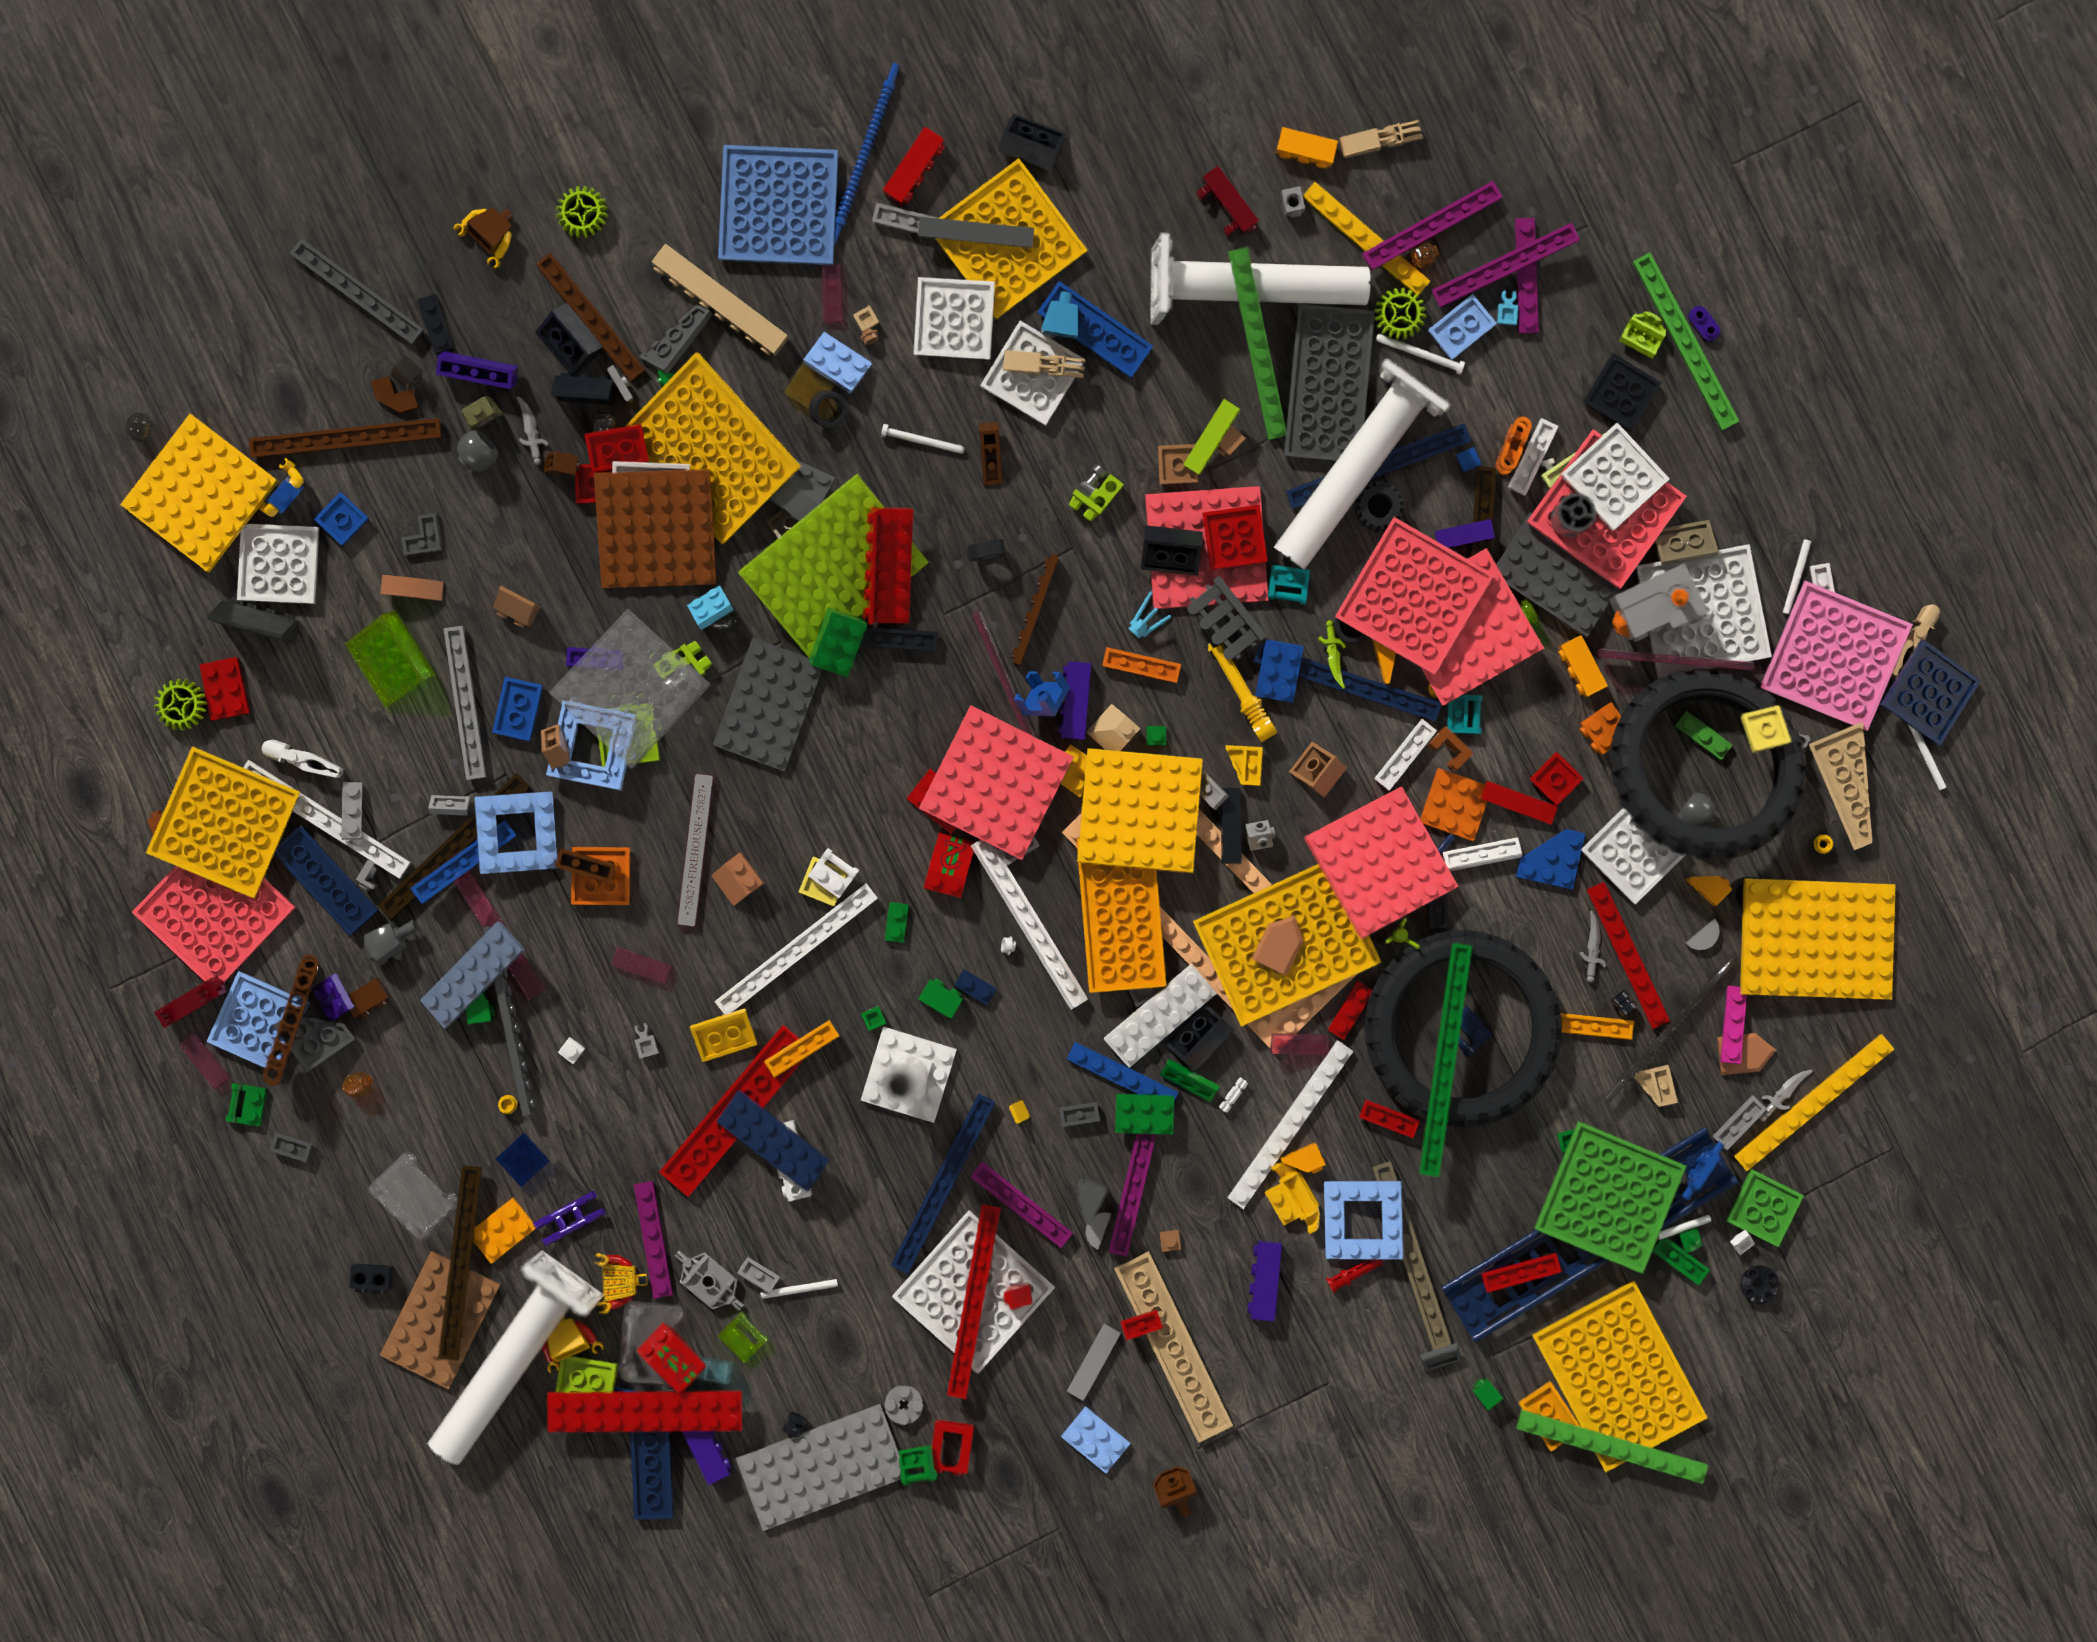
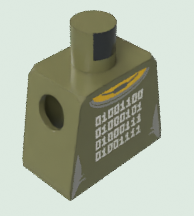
(481, 413)

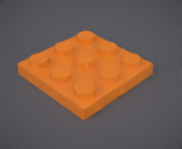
(1454, 805)
(597, 892)

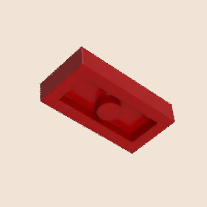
(1141, 1324)

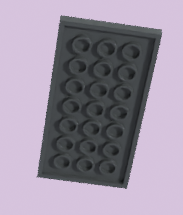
(1328, 380)

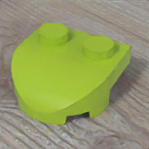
(1644, 333)

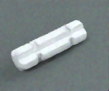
(1233, 1095)

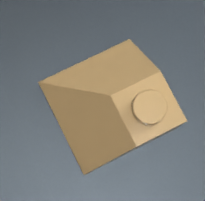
(1113, 729)

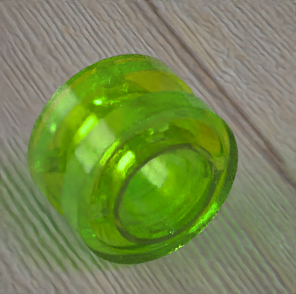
(1529, 612)

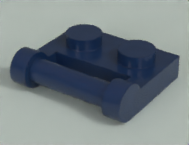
(1475, 1031)

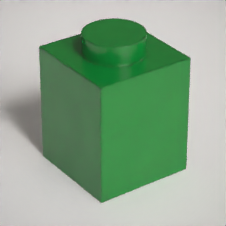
(1486, 1393)

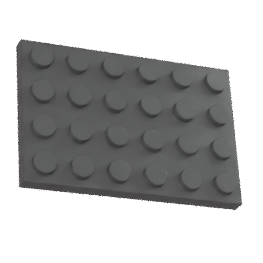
(1554, 580)
(768, 704)

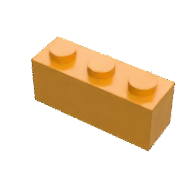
(1306, 147)
(1582, 666)

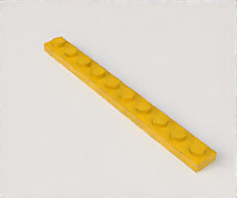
(1813, 1102)

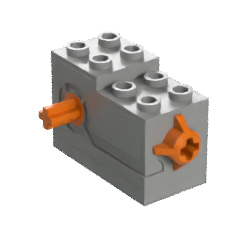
(1658, 604)

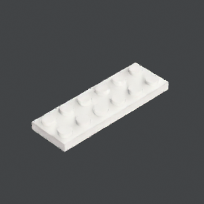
(1160, 1015)

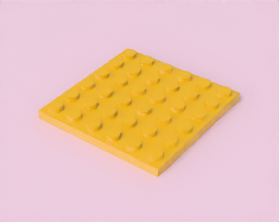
(1019, 201)
(199, 493)
(1140, 810)
(223, 822)

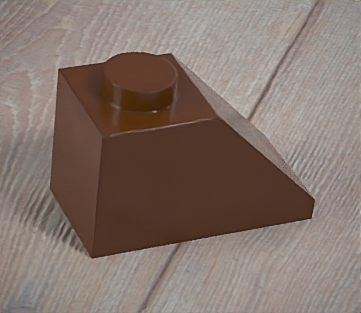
(561, 463)

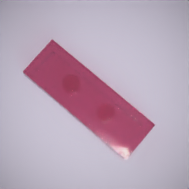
(832, 293)
(641, 965)
(1299, 1044)
(204, 1060)

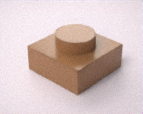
(1170, 1240)

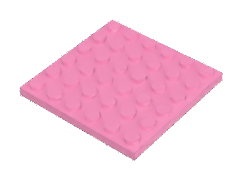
(1835, 655)

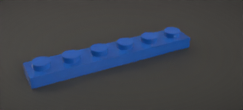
(457, 866)
(1117, 1072)

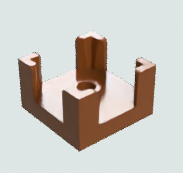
(1454, 744)

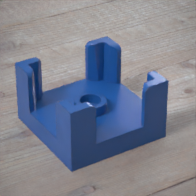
(1044, 696)

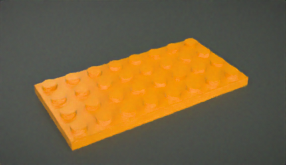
(1121, 927)

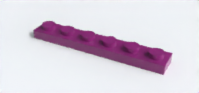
(1526, 280)
(1021, 1204)
(653, 1239)

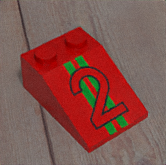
(949, 865)
(671, 1357)

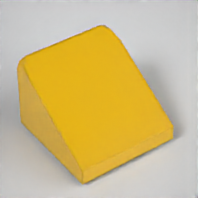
(1019, 1111)

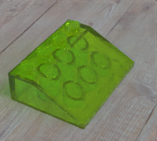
(390, 658)

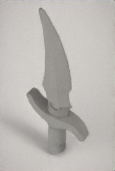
(530, 430)
(1593, 947)
(1784, 1093)

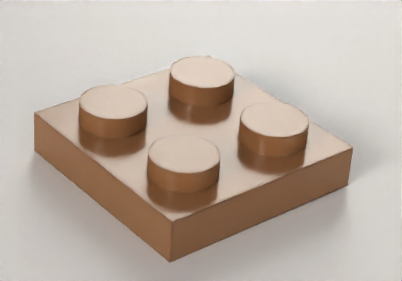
(1171, 465)

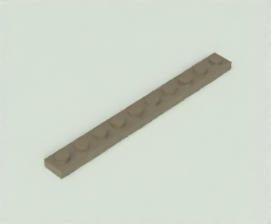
(1417, 1272)

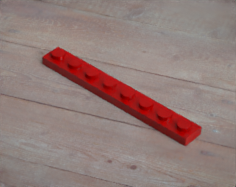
(1628, 955)

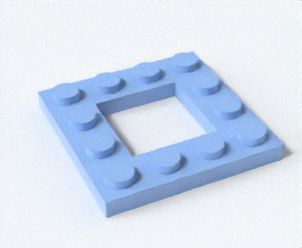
(609, 776)
(486, 810)
(1392, 1220)

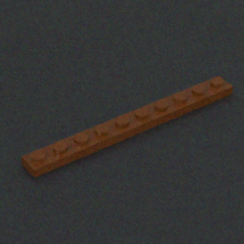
(345, 438)

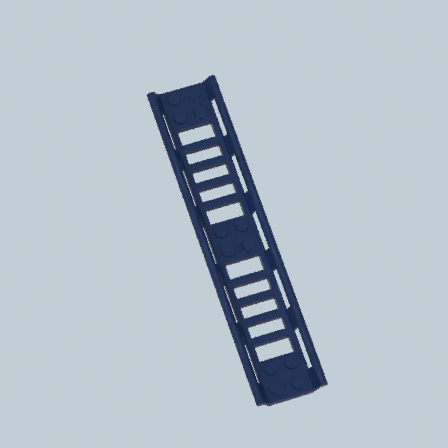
(1478, 1307)

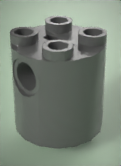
(1571, 524)

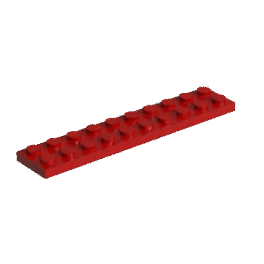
(710, 1139)
(644, 1411)

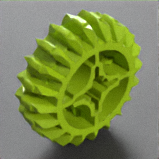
(578, 196)
(1411, 301)
(176, 697)

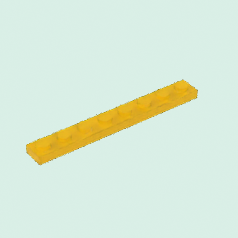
(1363, 236)

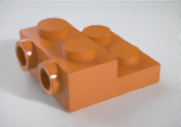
(1600, 728)

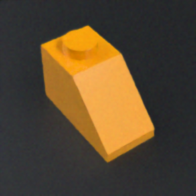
(1711, 887)
(1306, 1159)

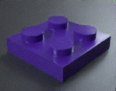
(332, 997)

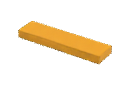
(1597, 1026)
(801, 1048)

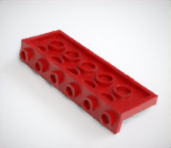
(888, 565)

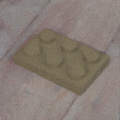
(1686, 543)

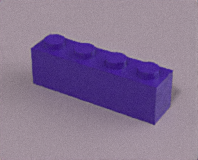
(477, 370)
(1075, 701)
(1265, 1280)
(708, 1455)

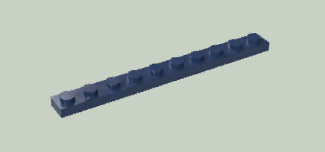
(1396, 459)
(1365, 688)
(943, 1183)

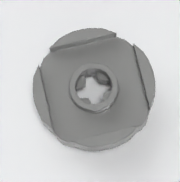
(904, 1393)

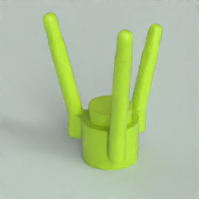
(1401, 935)

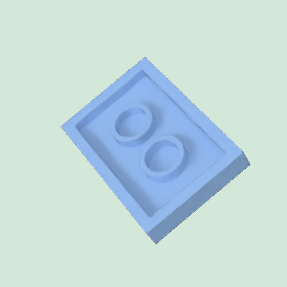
(1462, 327)
(837, 362)
(1095, 1439)

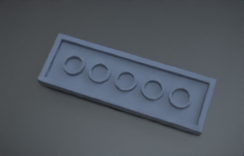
(472, 974)

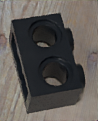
(371, 1272)

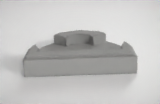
(1705, 937)
(1097, 1228)

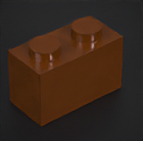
(367, 997)

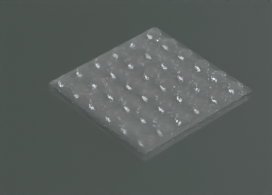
(629, 688)

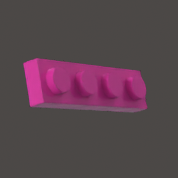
(1733, 1026)

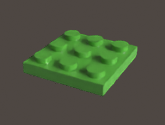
(1764, 1207)

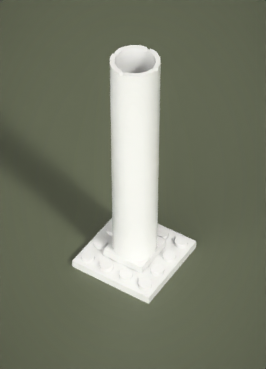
(1273, 282)
(1358, 464)
(908, 1074)
(555, 1293)

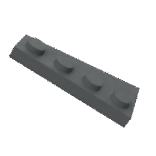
(678, 339)

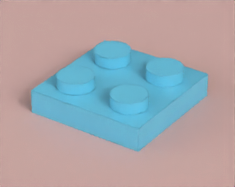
(710, 607)

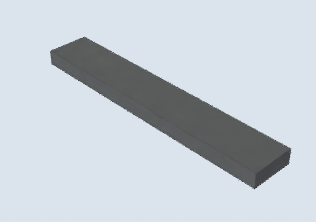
(975, 232)

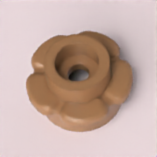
(869, 336)

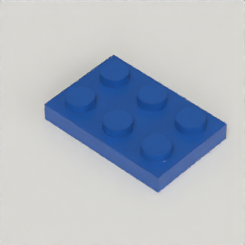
(1279, 670)
(517, 709)

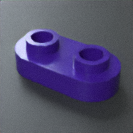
(1701, 325)

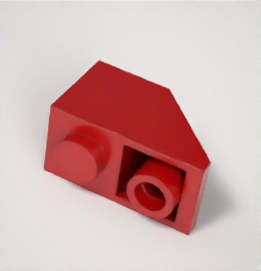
(1018, 1296)

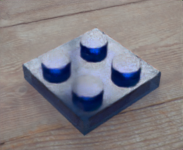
(523, 1159)

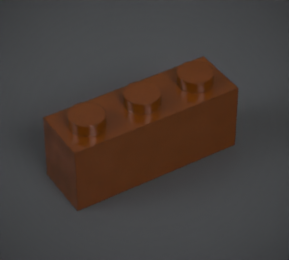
(586, 865)

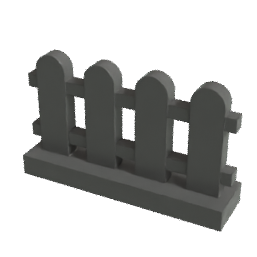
(1233, 625)

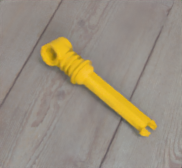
(1250, 704)

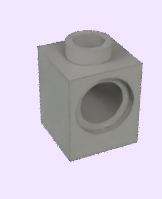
(1292, 193)

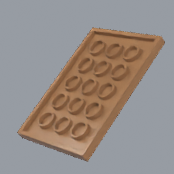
(418, 1329)

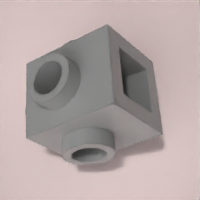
(1260, 835)

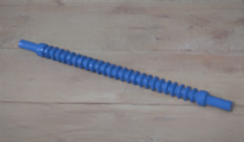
(888, 86)

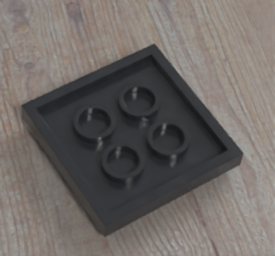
(1621, 392)

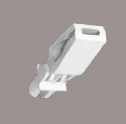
(280, 751)

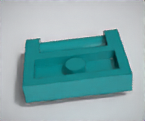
(1291, 578)
(1458, 714)

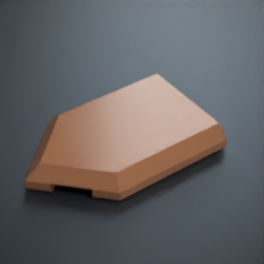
(1279, 945)
(1754, 1055)

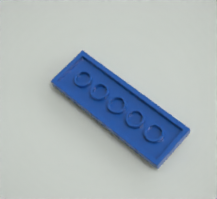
(1103, 333)

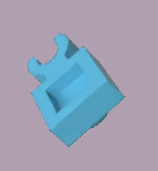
(1507, 312)

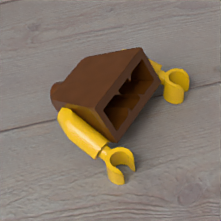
(489, 230)

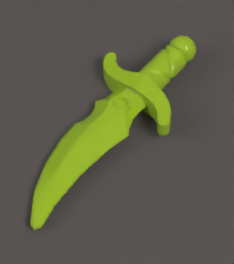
(1334, 655)

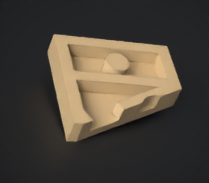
(1658, 1085)

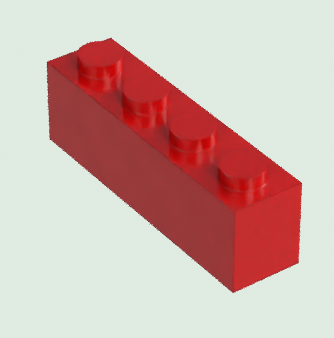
(913, 166)

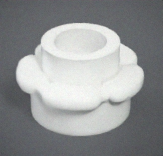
(1008, 945)

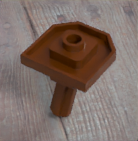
(1175, 1487)

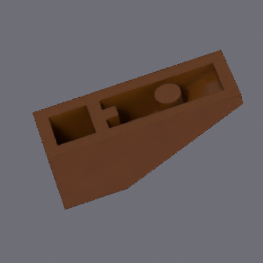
(990, 453)

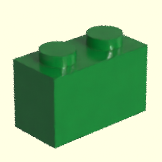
(941, 998)

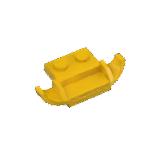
(1293, 1198)

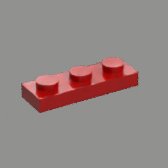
(1350, 1010)
(1389, 1118)

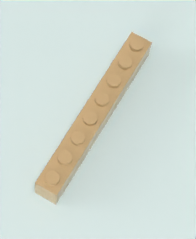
(720, 300)

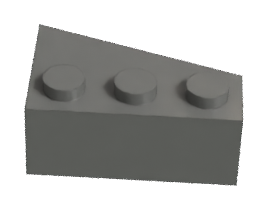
(804, 491)

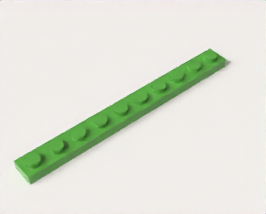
(1685, 341)
(1257, 343)
(1612, 1446)

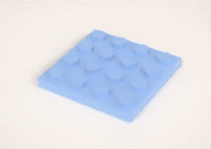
(249, 1017)

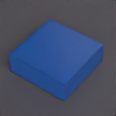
(1468, 460)

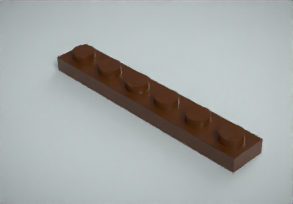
(1031, 617)

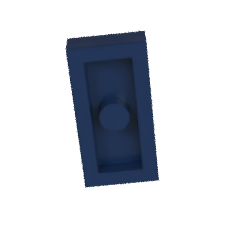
(975, 987)

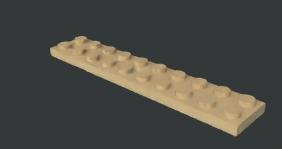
(1174, 1348)

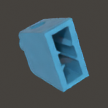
(1062, 318)

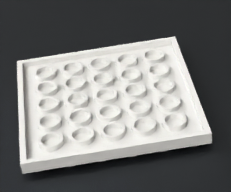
(1734, 620)
(939, 1286)

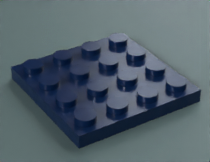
(1930, 692)

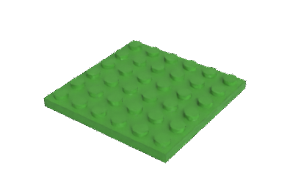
(1610, 1197)

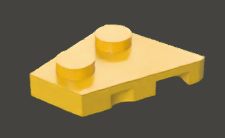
(1247, 763)

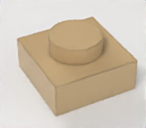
(866, 318)

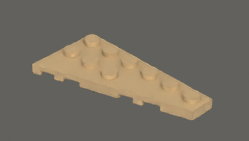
(1844, 771)

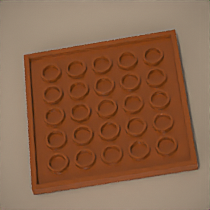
(655, 528)

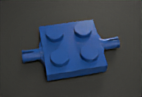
(1699, 1174)

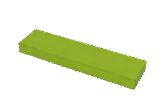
(1212, 436)

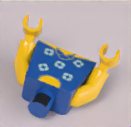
(285, 492)

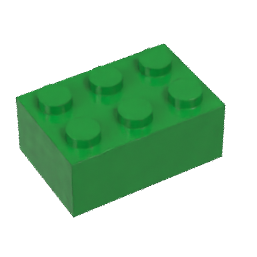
(837, 642)

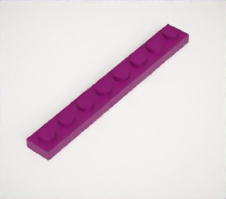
(1432, 225)
(1505, 265)
(1132, 1194)

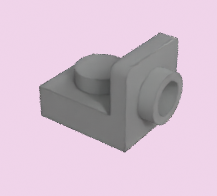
(367, 872)

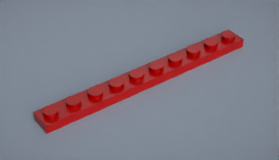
(973, 1301)

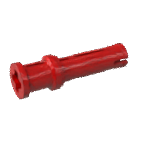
(1346, 1277)

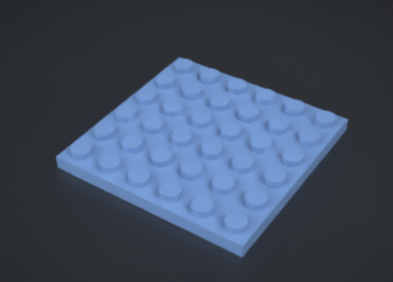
(778, 205)

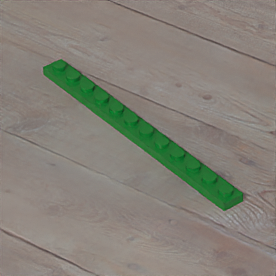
(1445, 1059)

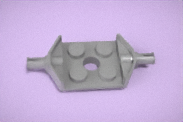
(724, 1283)

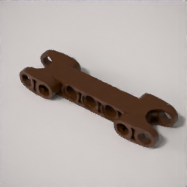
(308, 976)

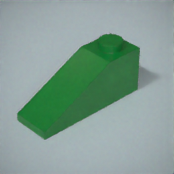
(481, 1010)

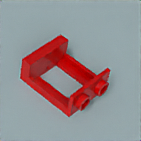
(955, 1427)

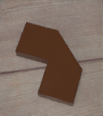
(385, 394)

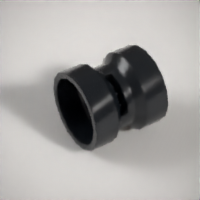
(1624, 1004)
(794, 1424)

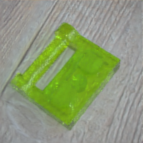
(738, 1341)

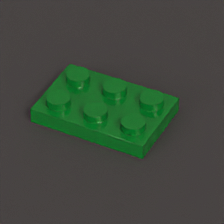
(1144, 1114)

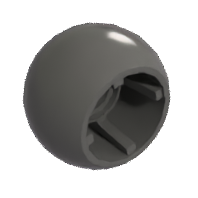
(476, 451)
(1698, 811)

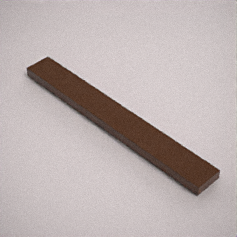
(590, 317)

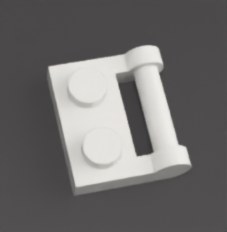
(829, 878)

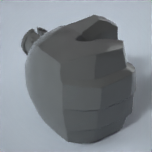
(388, 941)

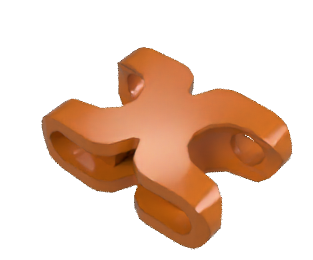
(1513, 445)

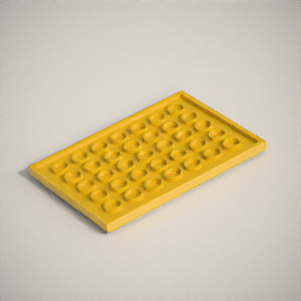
(708, 426)
(1817, 939)
(1327, 955)
(1620, 1371)

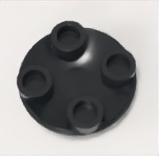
(1759, 1284)

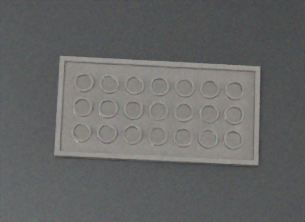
(821, 1467)

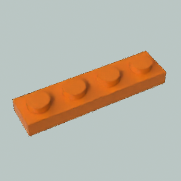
(1141, 665)

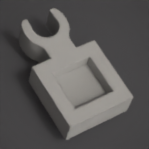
(646, 1044)

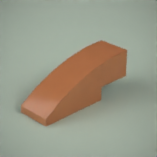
(412, 587)

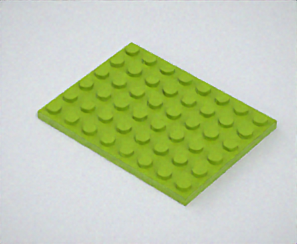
(819, 564)

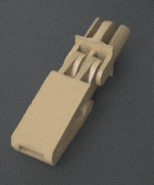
(1374, 139)
(1036, 364)
(1924, 622)

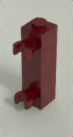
(1230, 201)
(190, 1001)

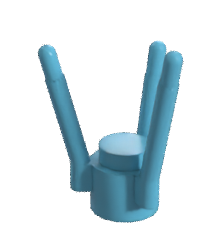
(1139, 627)

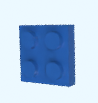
(341, 518)

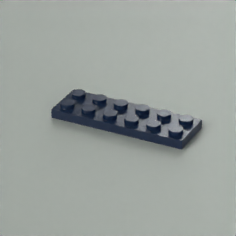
(325, 880)
(773, 1140)
(651, 1474)

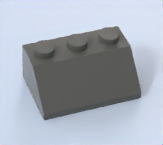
(1090, 1195)

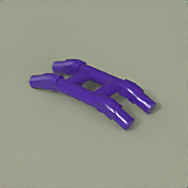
(564, 1229)

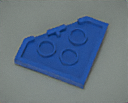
(1554, 860)

